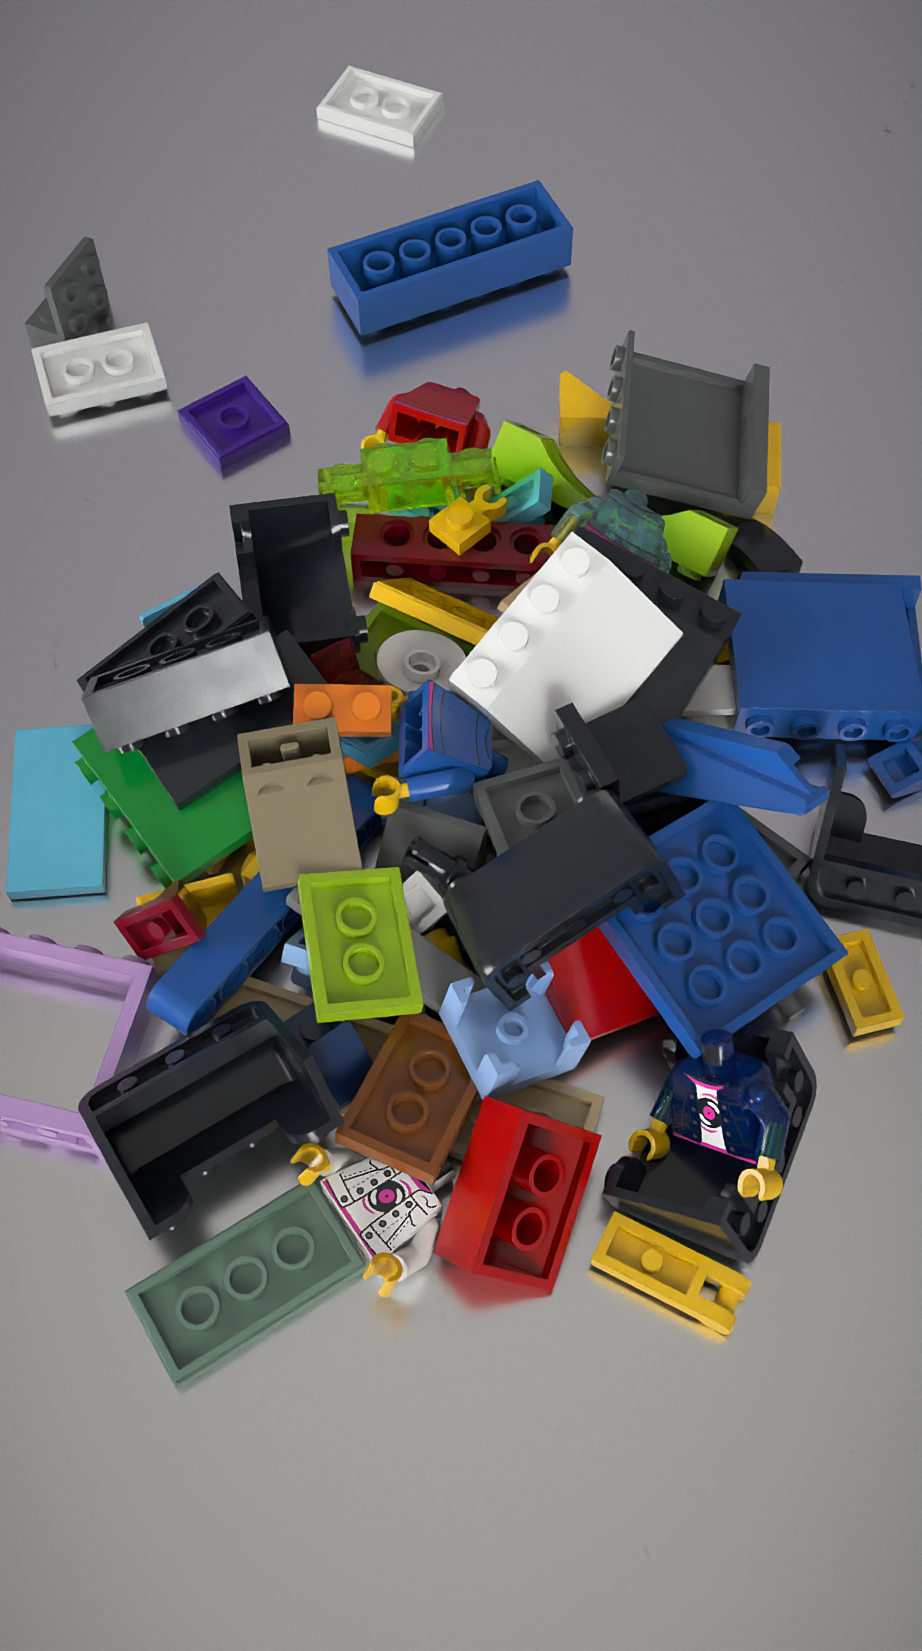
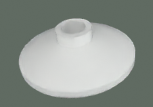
(416, 656)

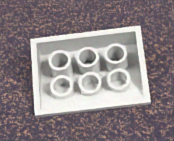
(565, 639)

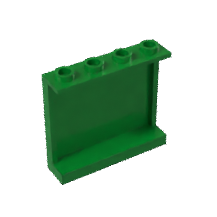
(180, 840)

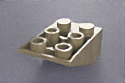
(298, 802)

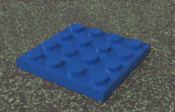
(735, 936)

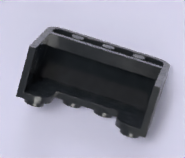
(203, 1104)

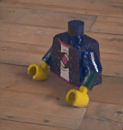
(725, 1106)

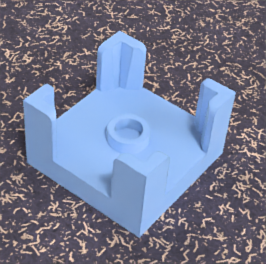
(510, 1047)

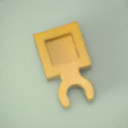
(466, 523)

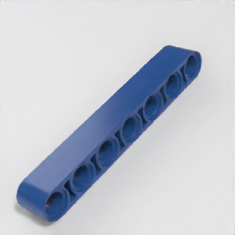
(240, 939)

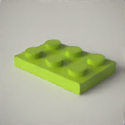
(359, 944)

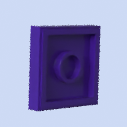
(233, 422)

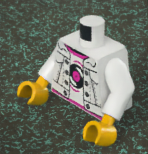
(382, 1209)

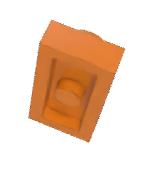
(357, 708)

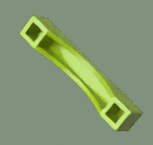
(692, 536)

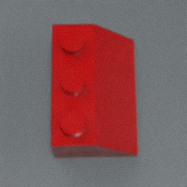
(517, 1195)

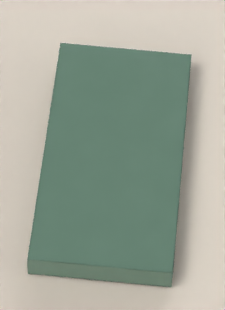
(245, 1282)

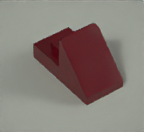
(163, 923)

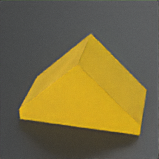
(581, 414)

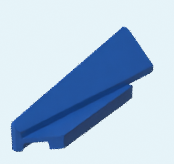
(740, 769)

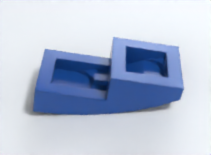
(899, 767)

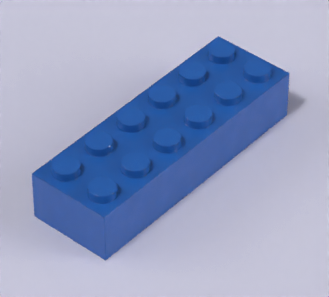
(450, 257)

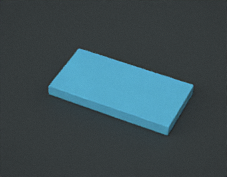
(54, 819)

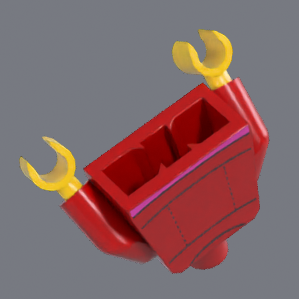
(436, 414)

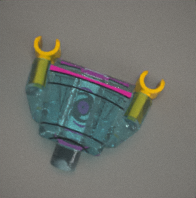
(620, 520)

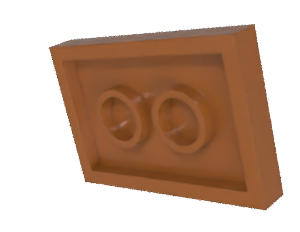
(411, 1100)

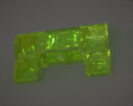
(410, 475)

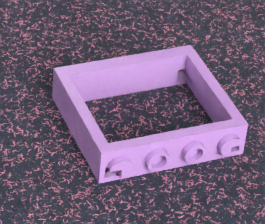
(89, 963)

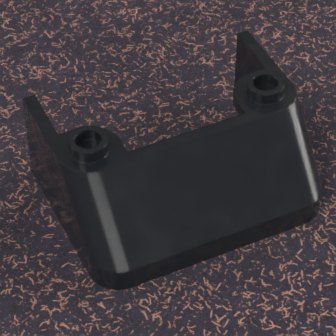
(857, 868)

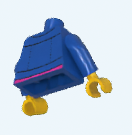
(440, 748)

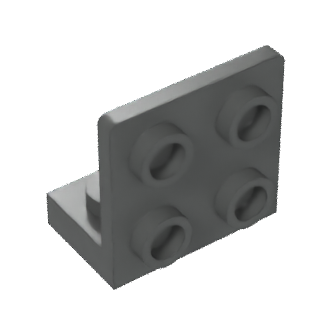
(71, 297)

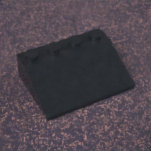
(701, 618)

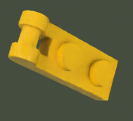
(670, 1272)

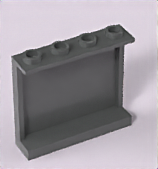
(687, 432)

